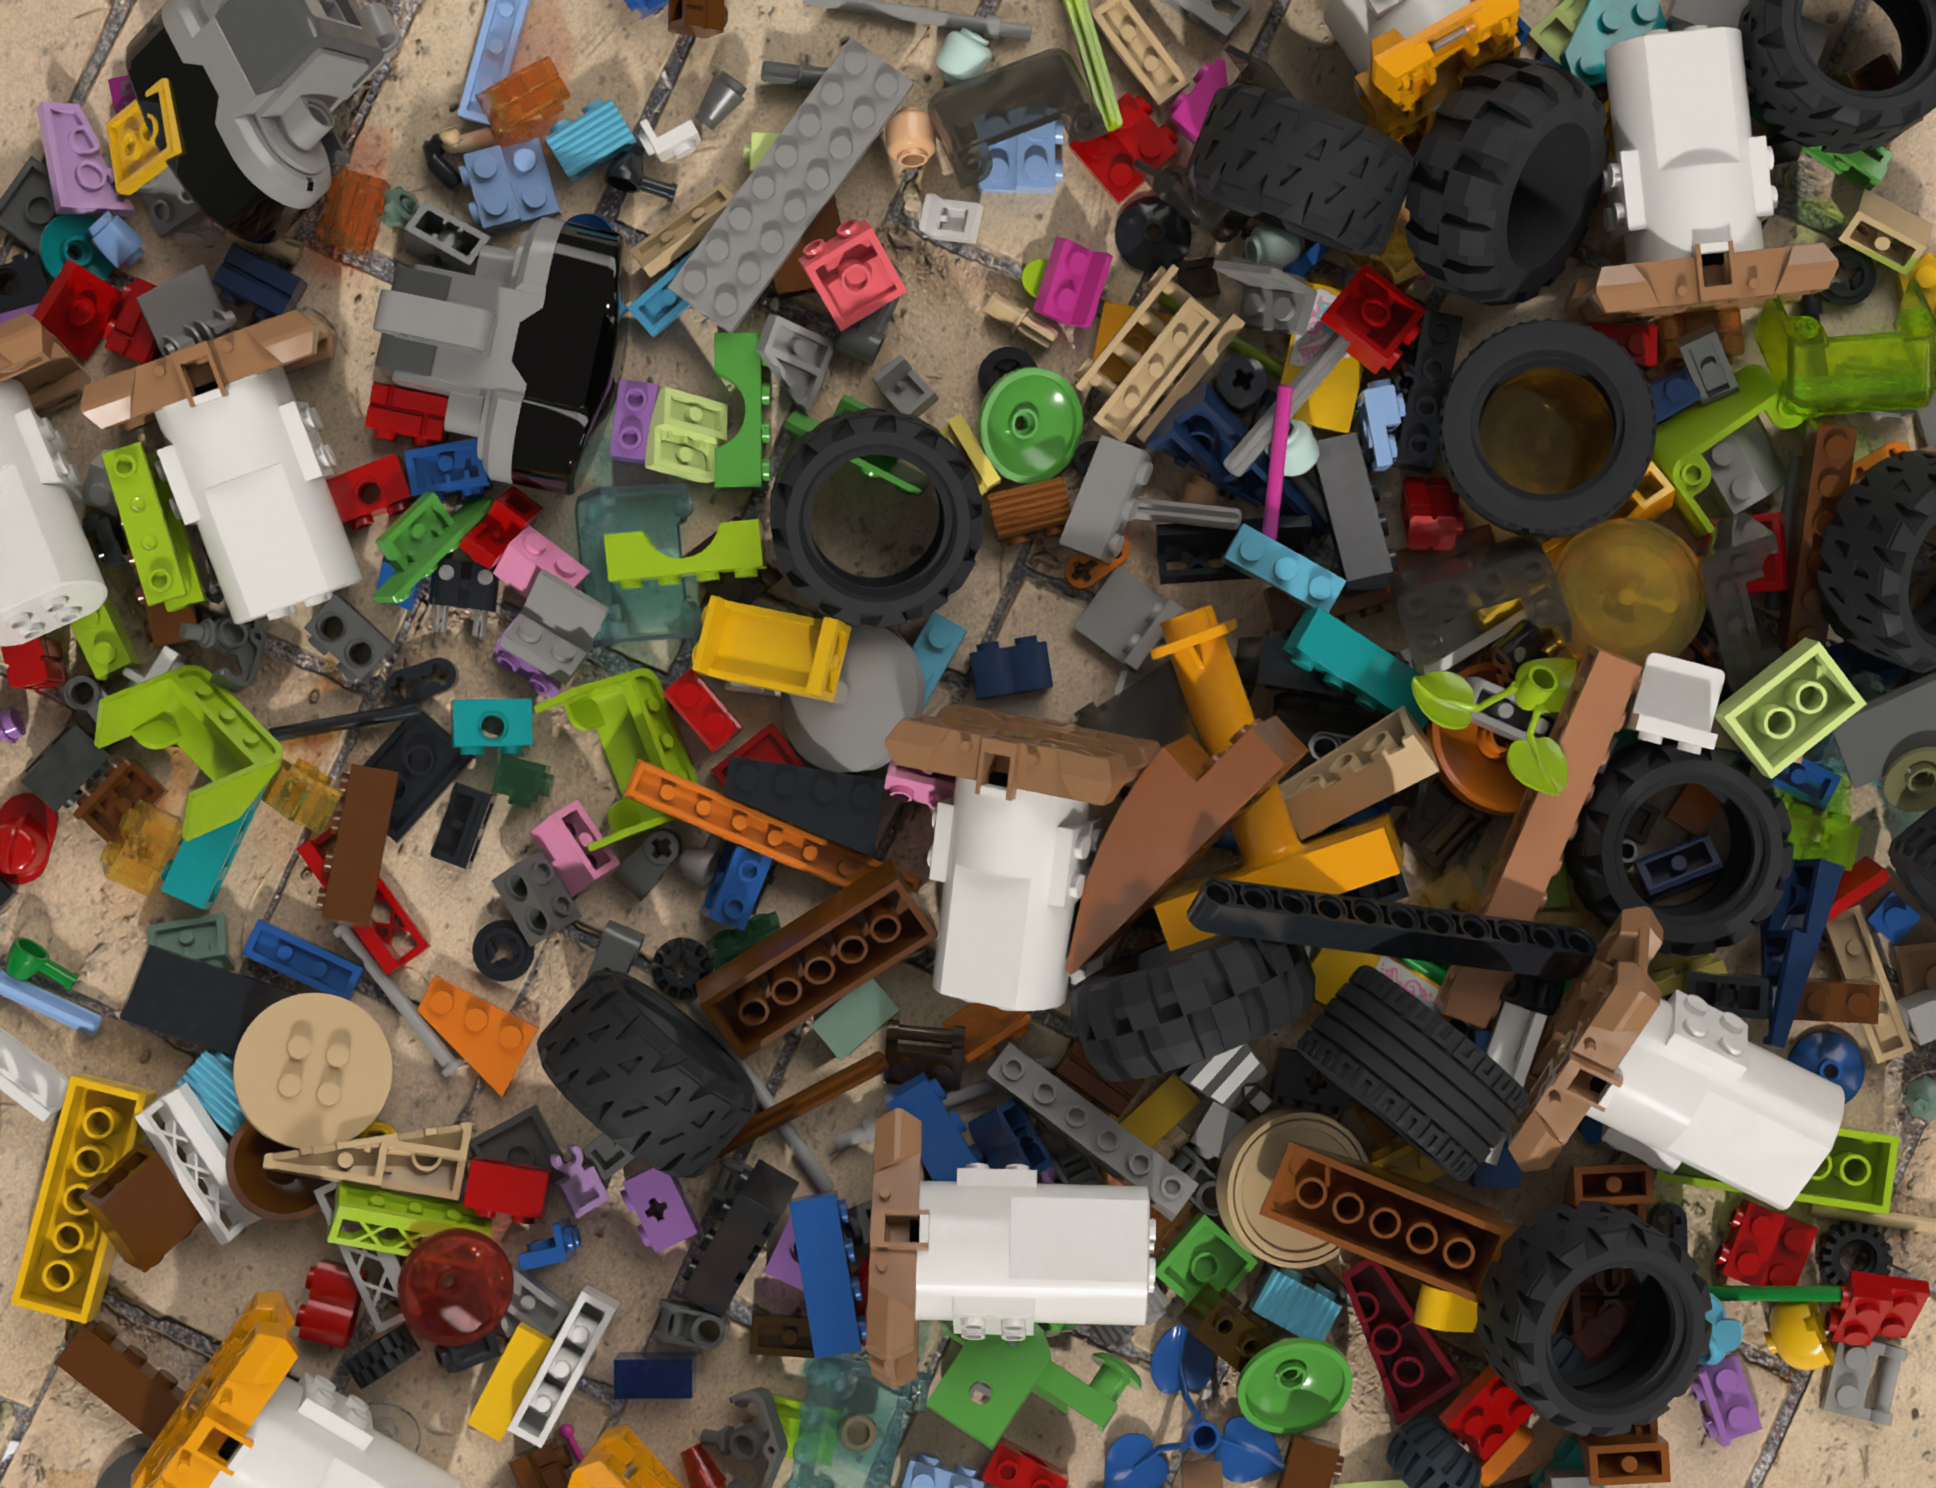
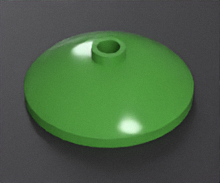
(1048, 426)
(1294, 1385)

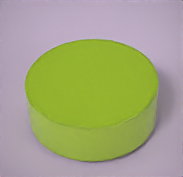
(1033, 276)

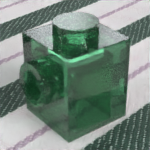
(523, 781)

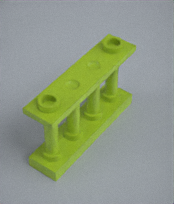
(153, 532)

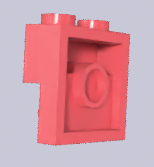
(851, 273)

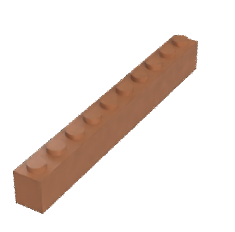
(1545, 822)

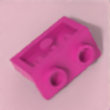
(1072, 284)

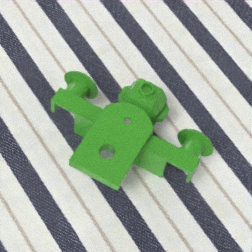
(1013, 1372)

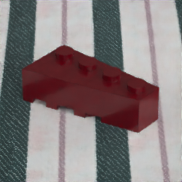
(1407, 1355)

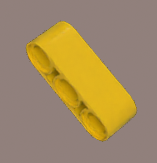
(1445, 1310)

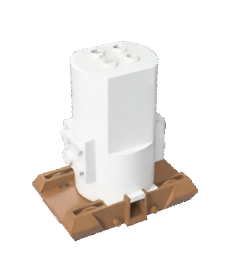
(1689, 188)
(244, 460)
(44, 553)
(1013, 843)
(1671, 1080)
(994, 1252)

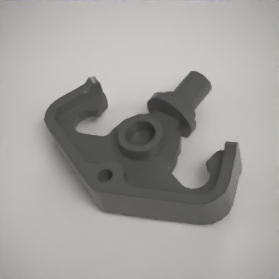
(241, 641)
(757, 1443)

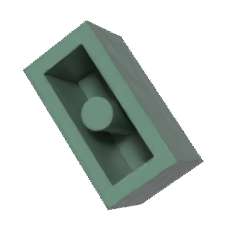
(855, 1018)

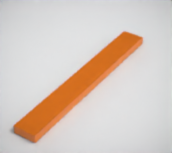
(750, 827)

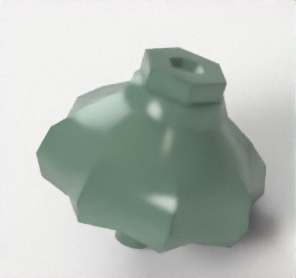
(398, 207)
(1922, 1098)

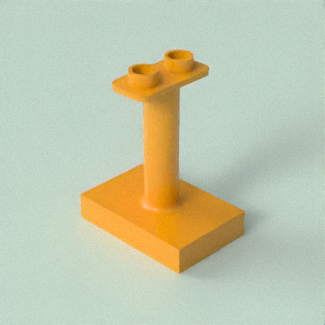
(1265, 833)

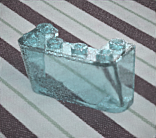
(834, 1390)

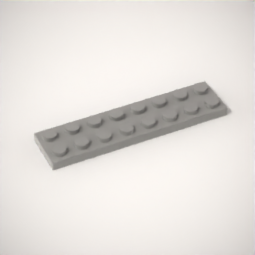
(791, 186)

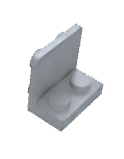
(1272, 297)
(1126, 618)
(555, 627)

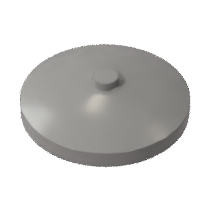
(874, 692)

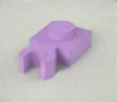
(581, 1185)

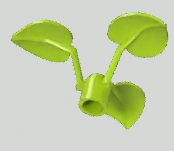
(1537, 688)

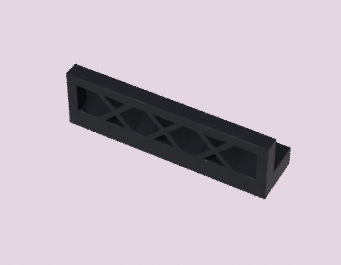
(1200, 544)

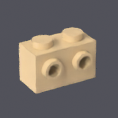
(1885, 232)

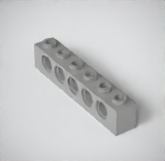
(1090, 1130)

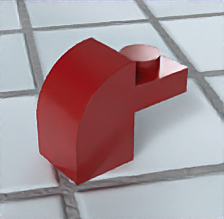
(503, 522)

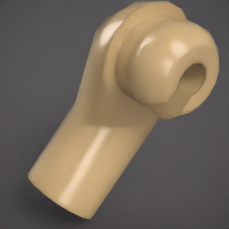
(466, 143)

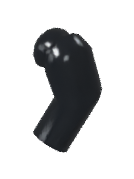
(438, 164)

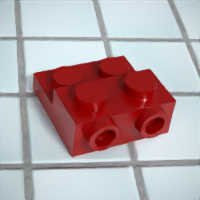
(1113, 155)
(1374, 319)
(1764, 1246)
(1875, 1306)

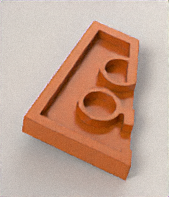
(479, 1031)

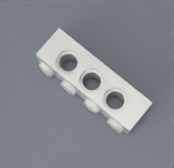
(563, 1366)

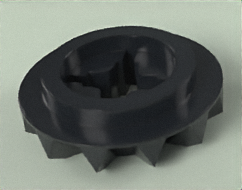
(1860, 283)
(1002, 359)
(485, 951)
(669, 954)

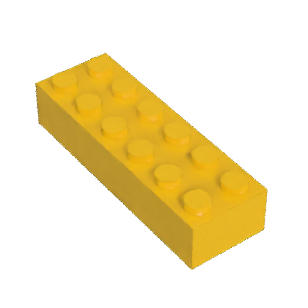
(66, 1249)

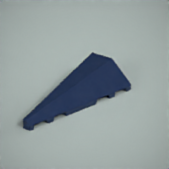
(1202, 434)
(1792, 939)

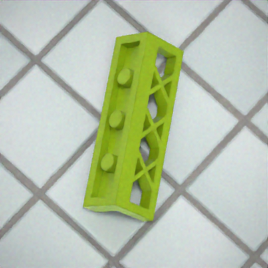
(408, 1213)

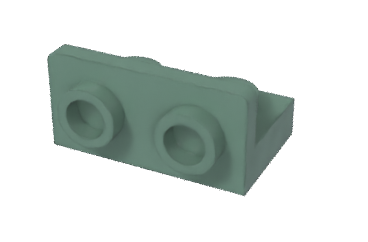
(196, 937)

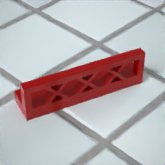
(373, 938)

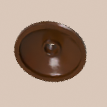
(264, 1191)

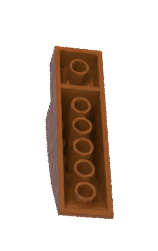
(1170, 822)
(1389, 1219)

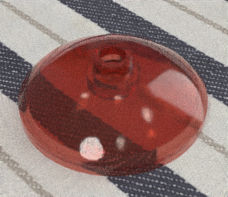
(474, 1300)

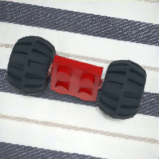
(1478, 1417)

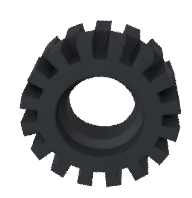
(1847, 1233)
(382, 1356)

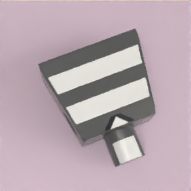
(1230, 1079)

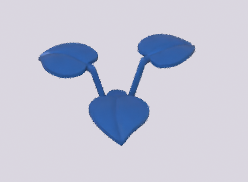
(1245, 1450)

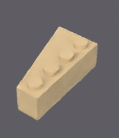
(1359, 773)

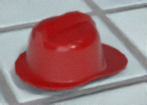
(25, 837)

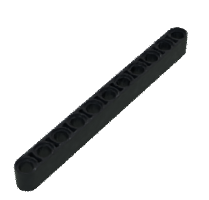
(1390, 929)

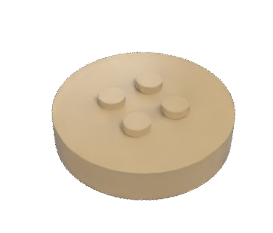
(312, 1071)
(1249, 1171)

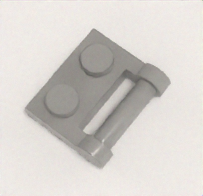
(1850, 1377)

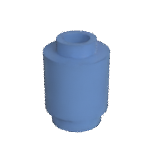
(116, 240)

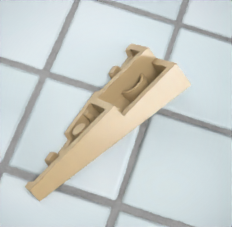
(412, 1163)

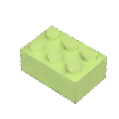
(1789, 707)

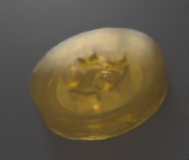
(1546, 431)
(1630, 590)

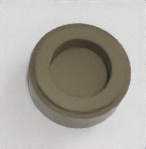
(857, 1432)

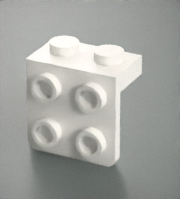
(1677, 702)

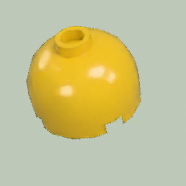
(1799, 1335)

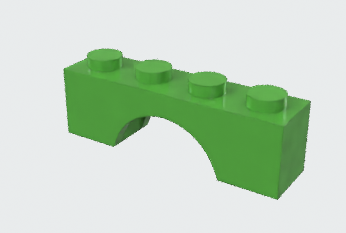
(741, 461)

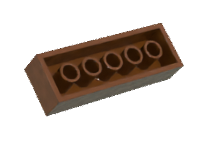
(816, 959)

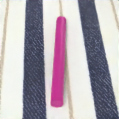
(1277, 460)

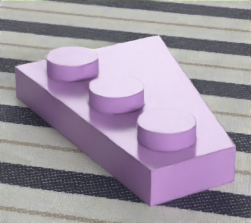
(75, 166)

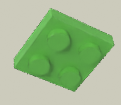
(1201, 1256)

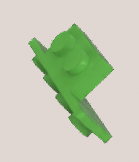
(903, 477)
(422, 539)

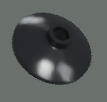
(1146, 252)

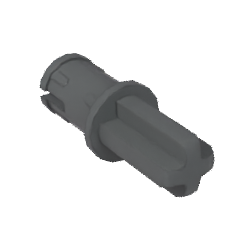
(800, 75)

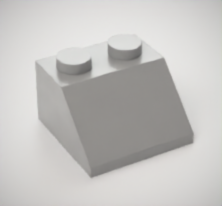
(1743, 469)

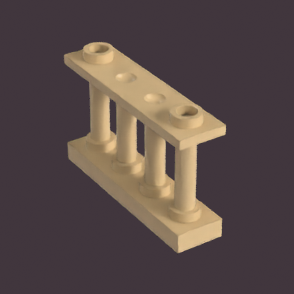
(1196, 366)

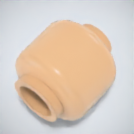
(910, 137)

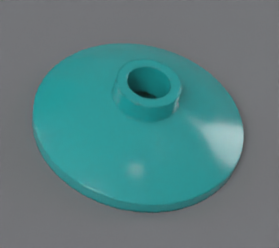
(67, 232)

